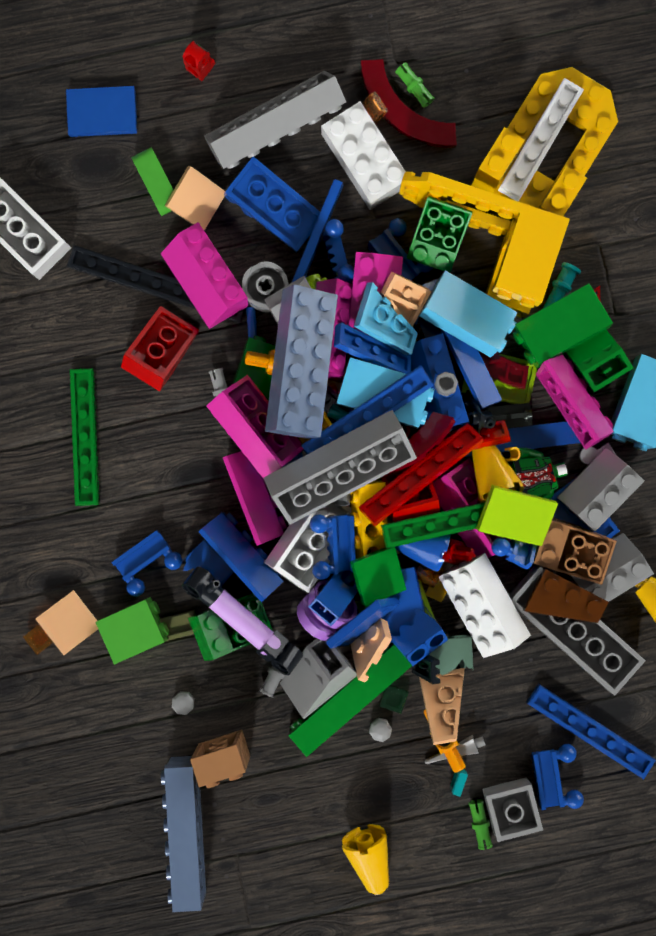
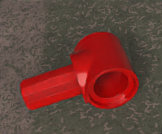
(458, 552)

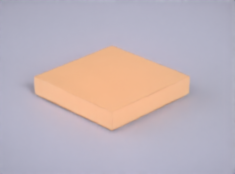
(195, 198)
(68, 622)

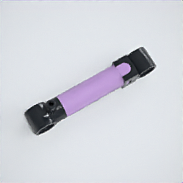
(269, 643)

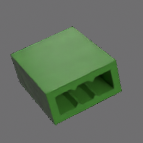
(133, 630)

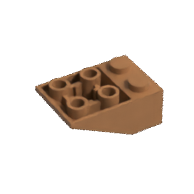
(575, 551)

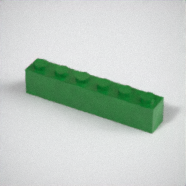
(347, 702)

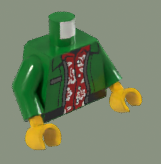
(535, 471)

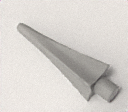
(466, 747)

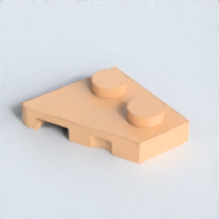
(405, 296)
(369, 647)

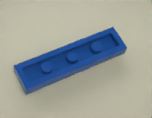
(370, 349)

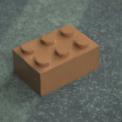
(220, 759)

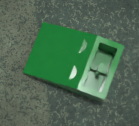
(439, 234)
(599, 361)
(218, 637)

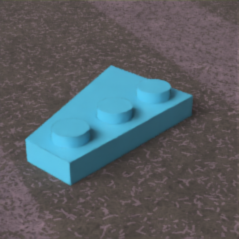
(383, 323)

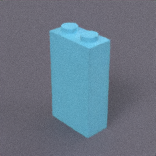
(469, 314)
(366, 380)
(636, 409)

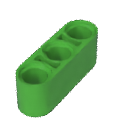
(154, 178)

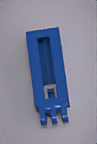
(335, 596)

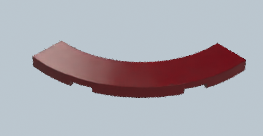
(400, 116)
(506, 371)
(427, 437)

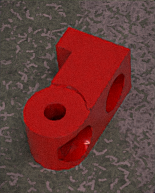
(198, 60)

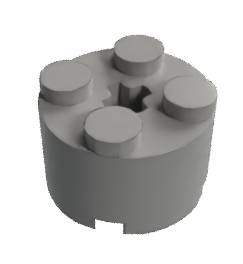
(259, 275)

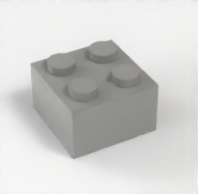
(512, 809)

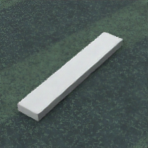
(540, 140)

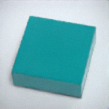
(458, 782)

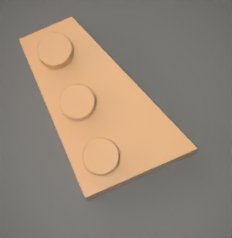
(443, 705)

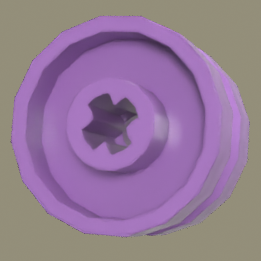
(314, 624)

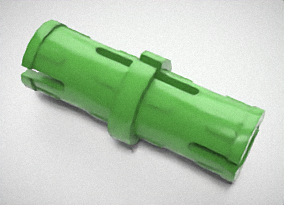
(414, 85)
(480, 824)

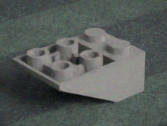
(317, 677)

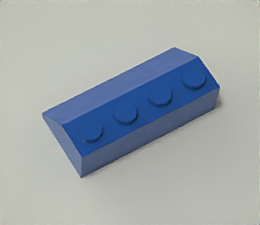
(435, 359)
(241, 555)

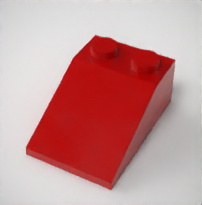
(159, 348)
(421, 504)

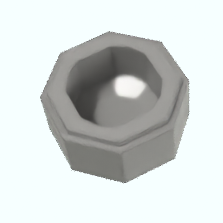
(446, 383)
(183, 703)
(380, 729)

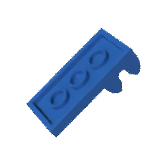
(273, 204)

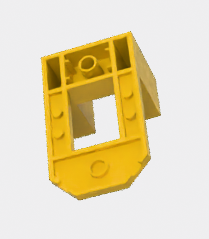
(592, 114)
(528, 244)

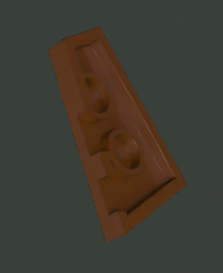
(564, 599)

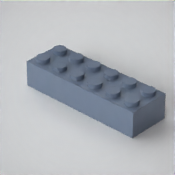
(301, 362)
(184, 835)

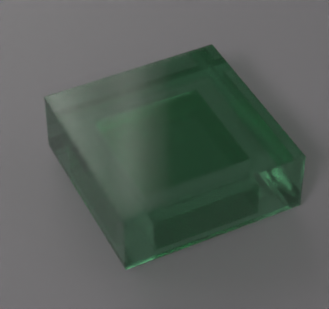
(394, 698)

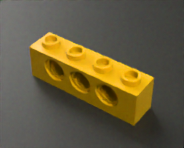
(374, 536)

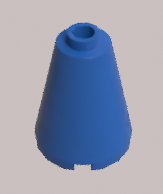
(427, 552)

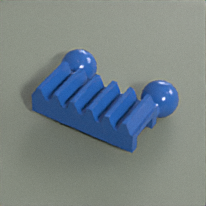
(334, 245)
(388, 245)
(340, 541)
(516, 551)
(141, 556)
(548, 778)

